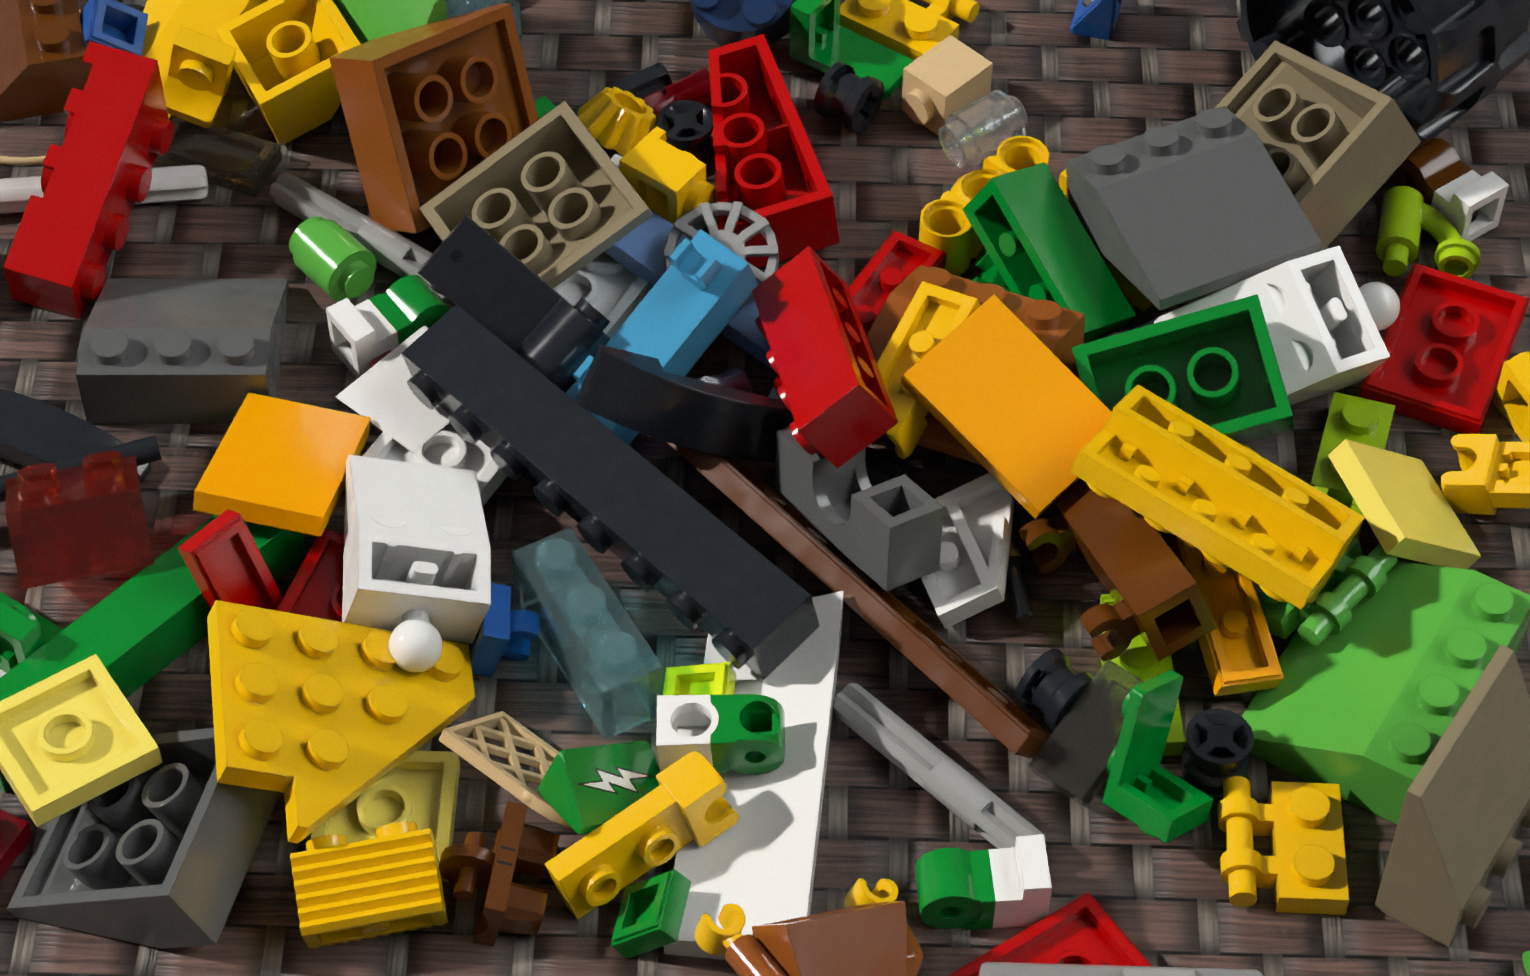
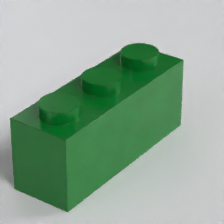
(1046, 249)

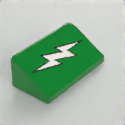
(598, 782)

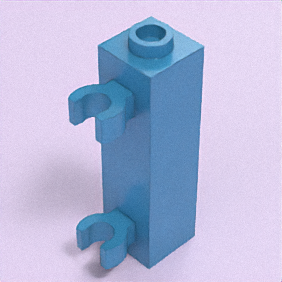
(681, 312)

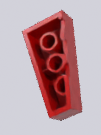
(766, 152)
(90, 183)

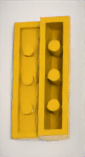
(1218, 497)

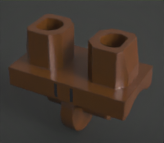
(504, 903)

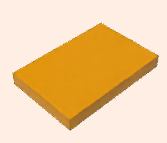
(1009, 403)
(282, 464)

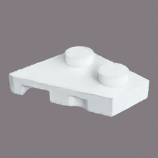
(972, 550)

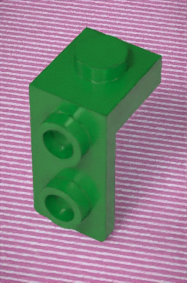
(821, 42)
(1136, 782)

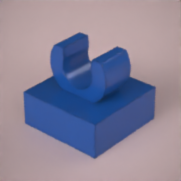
(502, 633)

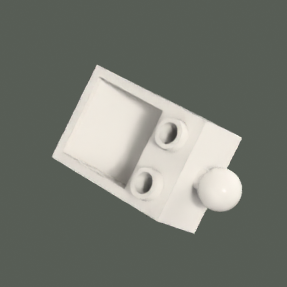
(1316, 320)
(415, 556)

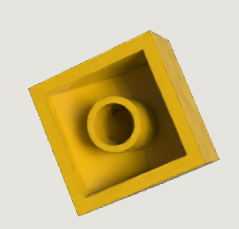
(287, 62)

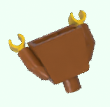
(856, 940)

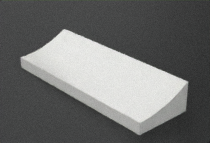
(772, 849)

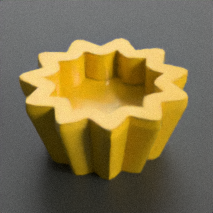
(617, 119)

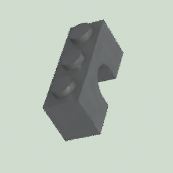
(881, 528)

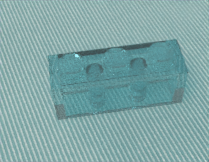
(588, 632)

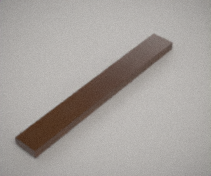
(874, 604)

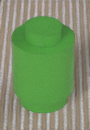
(332, 258)

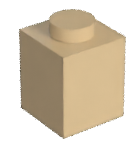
(944, 82)

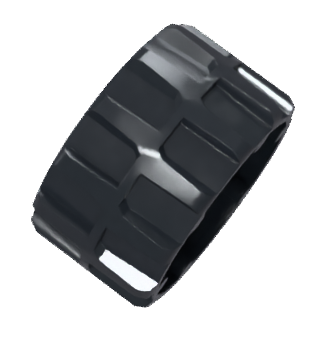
(1421, 53)

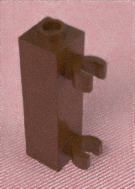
(1133, 563)

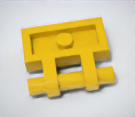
(906, 25)
(1306, 846)

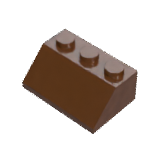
(39, 56)

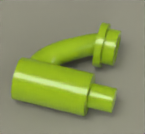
(1400, 229)

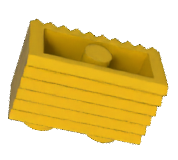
(368, 885)

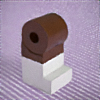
(1454, 187)

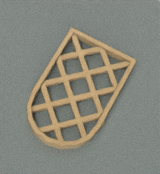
(509, 776)

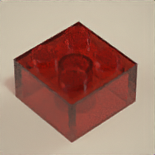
(78, 519)

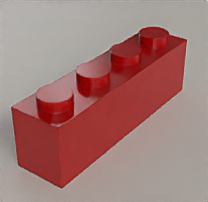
(822, 359)

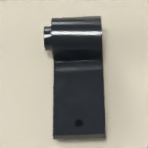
(515, 303)

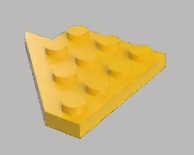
(320, 706)

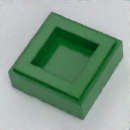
(651, 914)

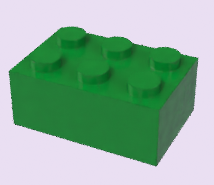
(1204, 362)

